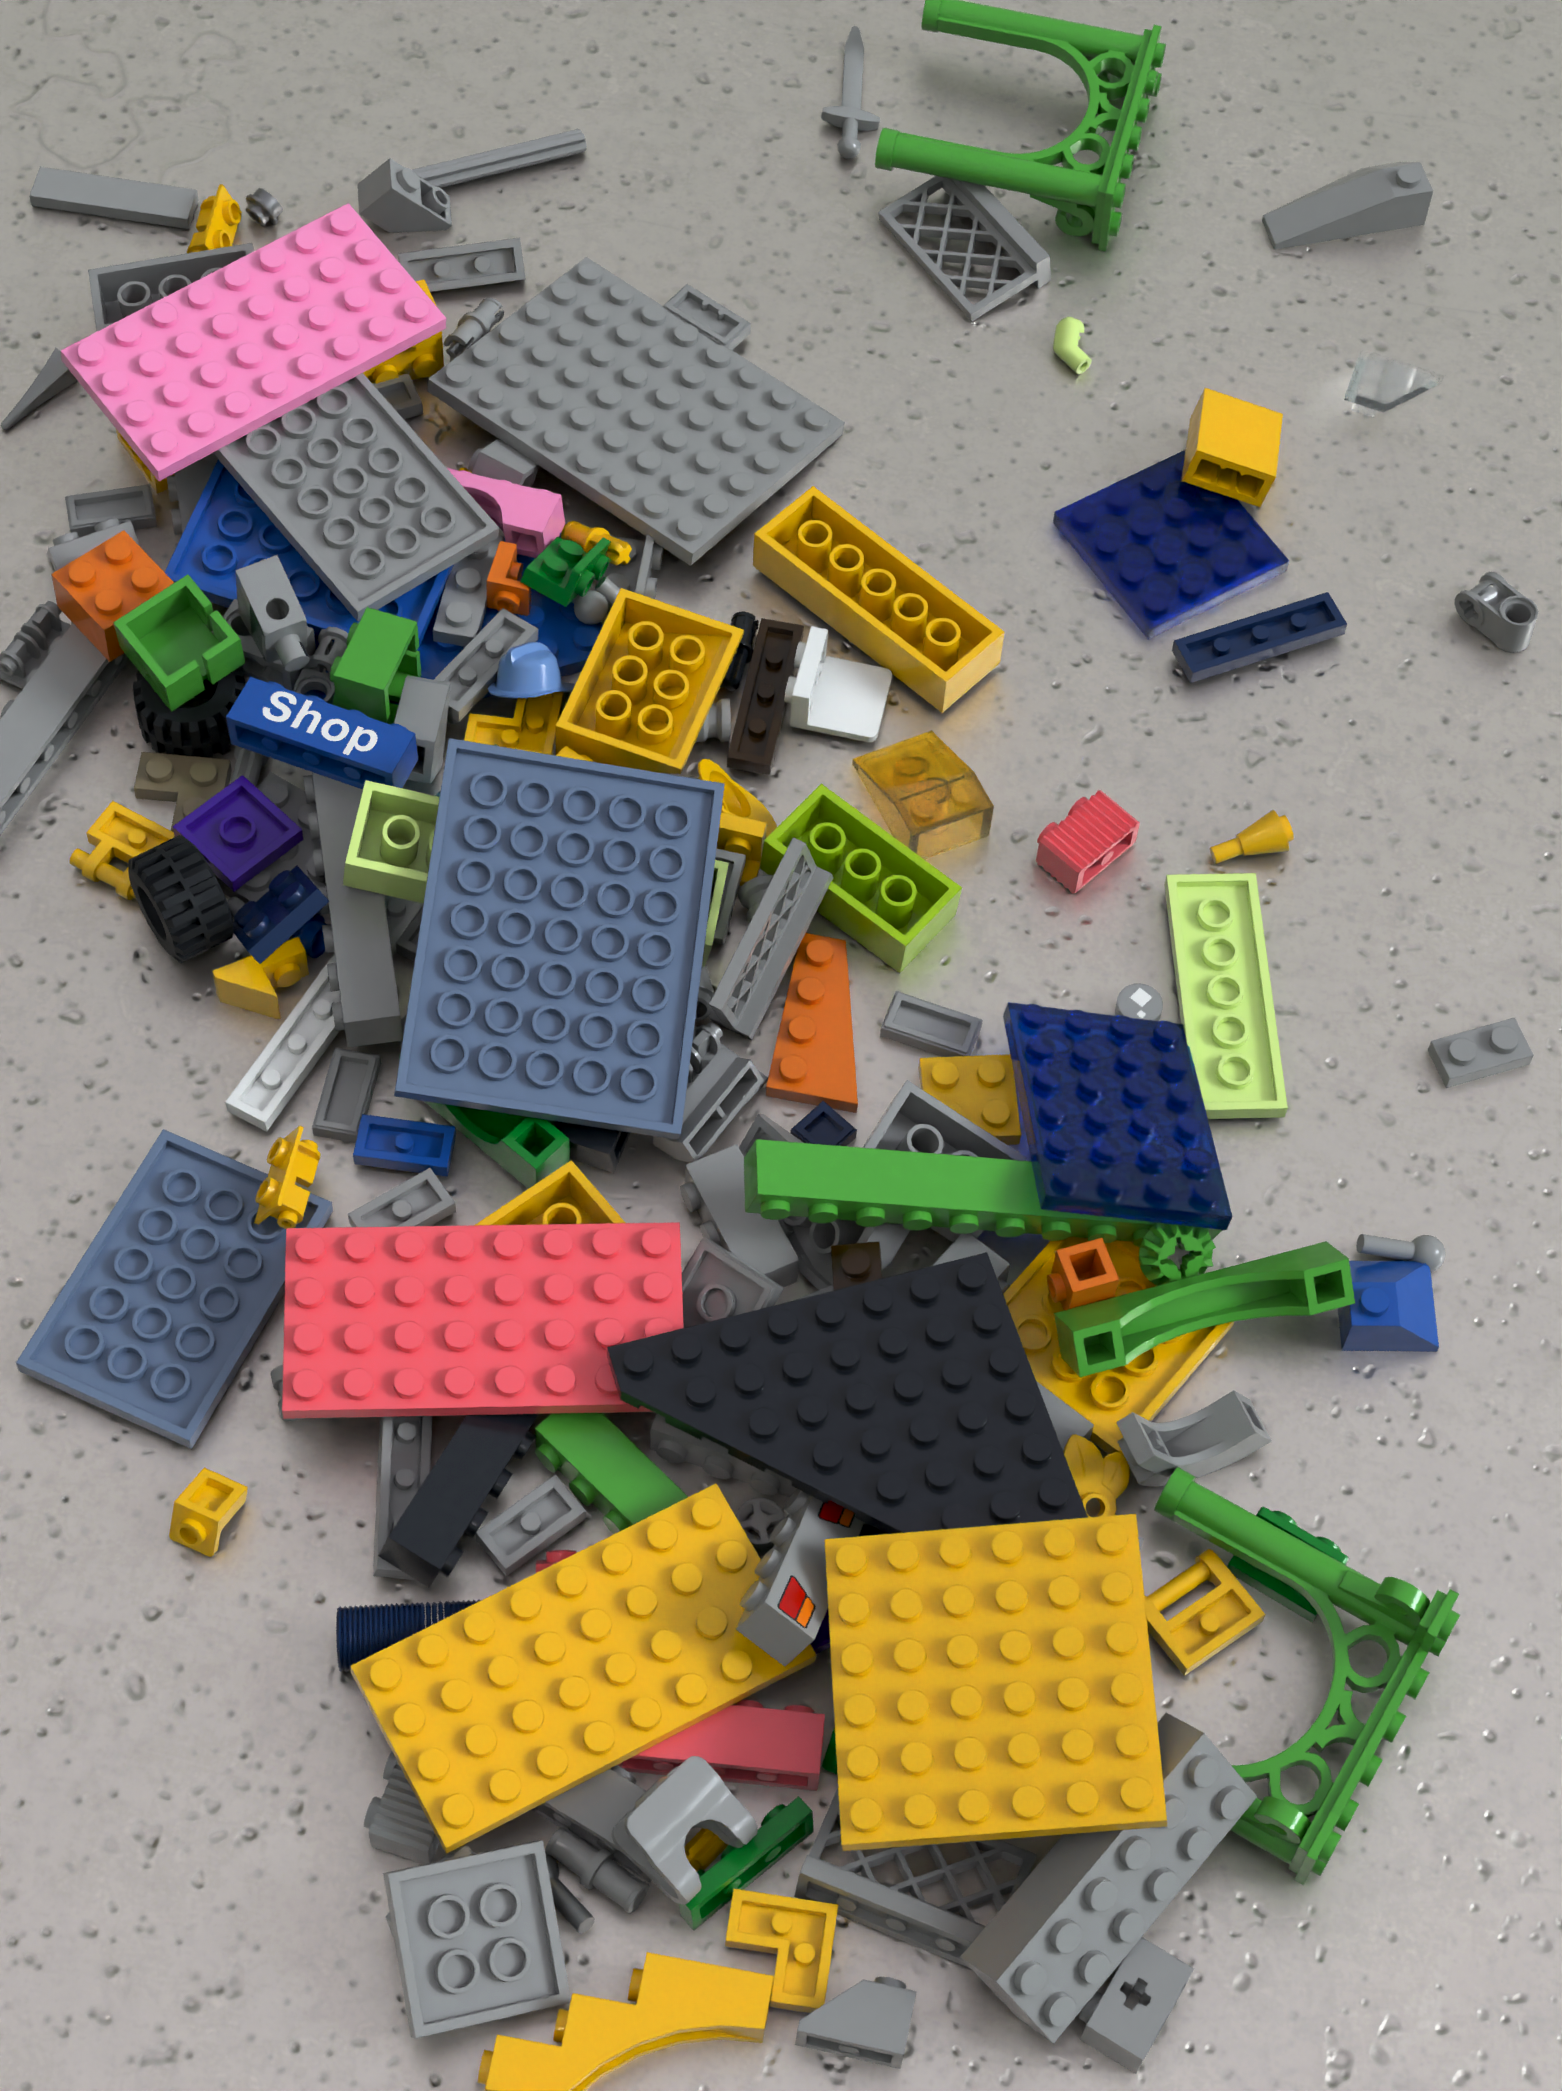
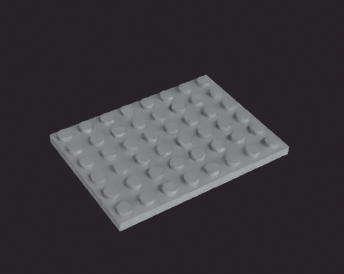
(636, 409)

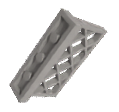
(996, 226)
(770, 942)
(905, 1915)

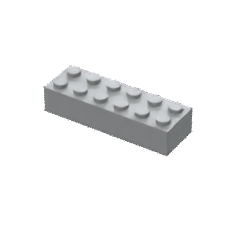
(1106, 1889)

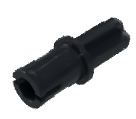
(744, 651)

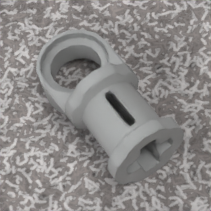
(314, 673)

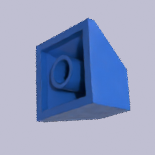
(1390, 1308)

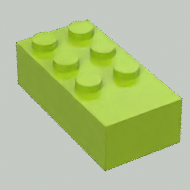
(878, 887)

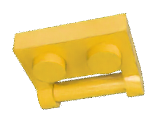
(1207, 1623)

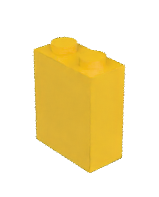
(1232, 447)

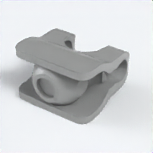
(662, 1817)

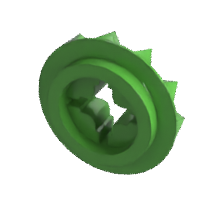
(1161, 1243)

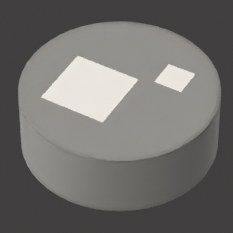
(1139, 1002)

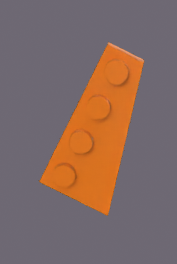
(815, 1035)

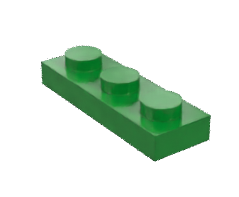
(739, 1867)

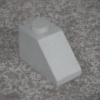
(862, 2022)

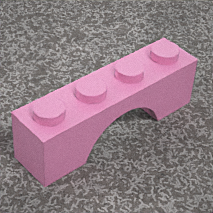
(523, 513)

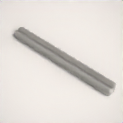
(503, 159)

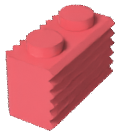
(1086, 840)

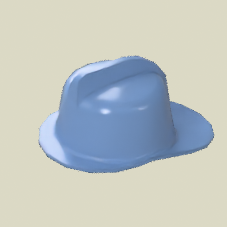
(528, 672)

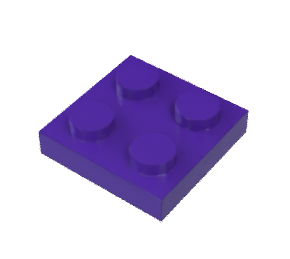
(239, 832)

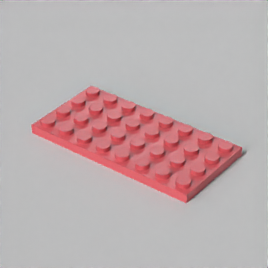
(471, 1316)

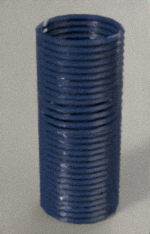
(373, 1628)

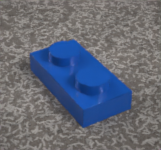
(404, 1145)

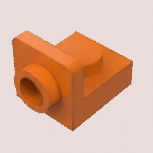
(504, 583)

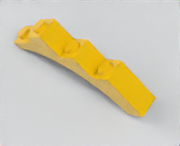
(674, 2006)

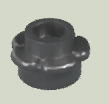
(263, 207)

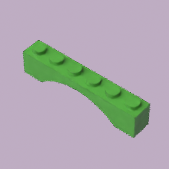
(1125, 1326)

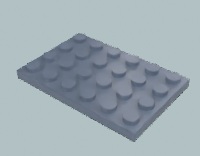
(168, 1292)

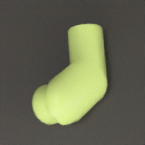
(1066, 343)

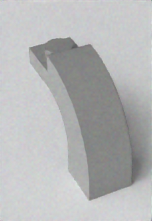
(1194, 1443)

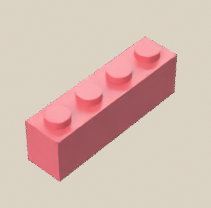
(746, 1746)

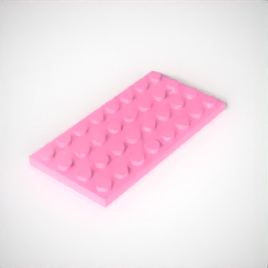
(252, 341)

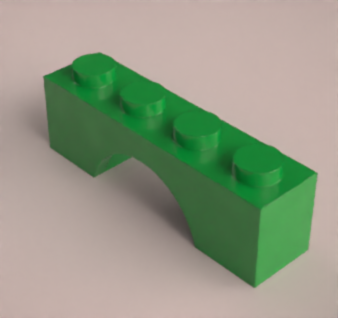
(519, 1144)

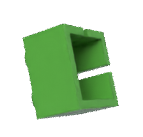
(174, 642)
(375, 664)

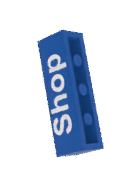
(320, 736)

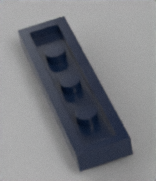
(1259, 637)

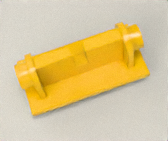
(216, 222)
(290, 1163)

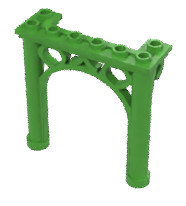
(1080, 192)
(1393, 1613)

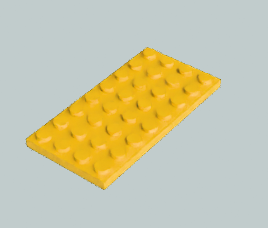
(572, 1668)

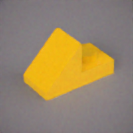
(252, 984)

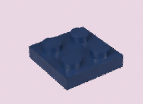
(278, 913)

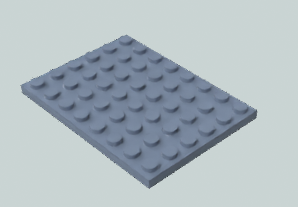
(561, 940)

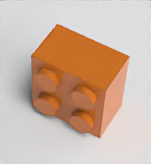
(105, 587)

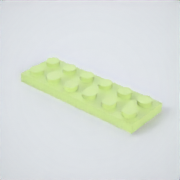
(1226, 993)

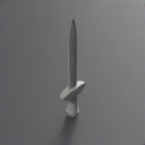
(850, 115)

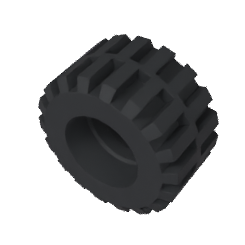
(192, 730)
(180, 898)

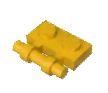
(120, 835)

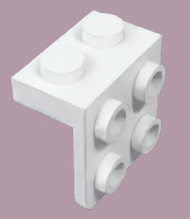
(836, 693)

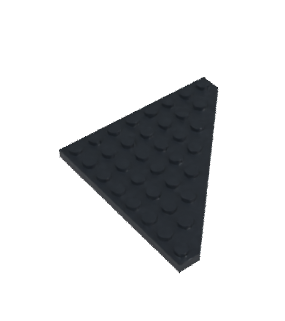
(872, 1397)

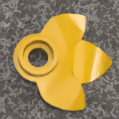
(1097, 1475)

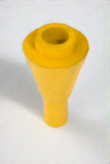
(1264, 836)

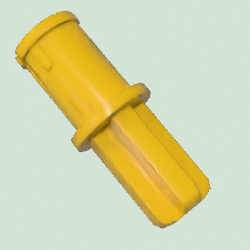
(589, 537)

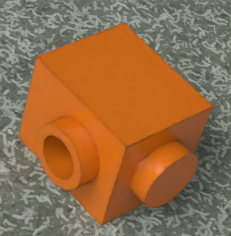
(1082, 1275)

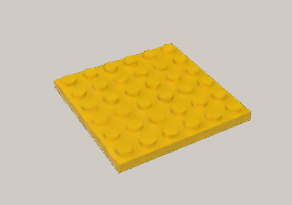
(992, 1683)

